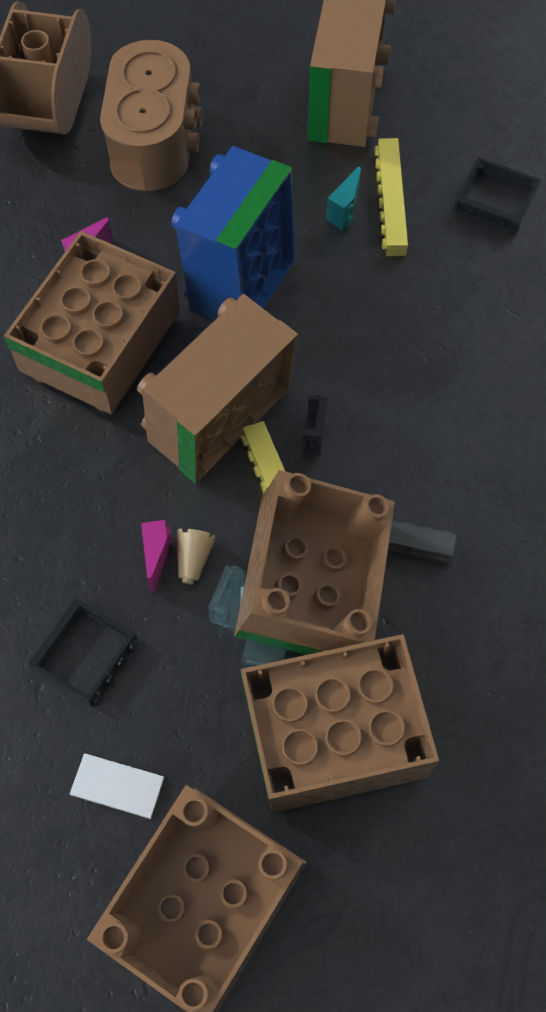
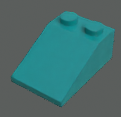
(343, 201)

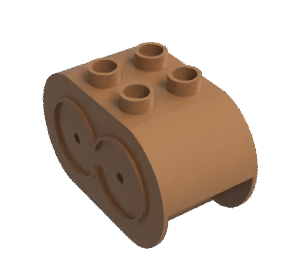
(43, 69)
(150, 115)

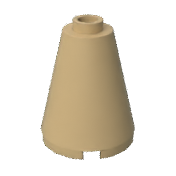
(192, 553)

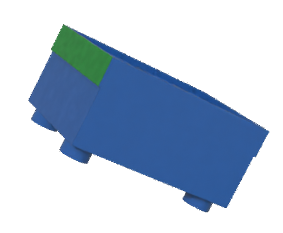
(237, 232)

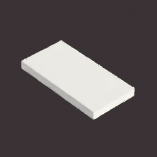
(117, 786)

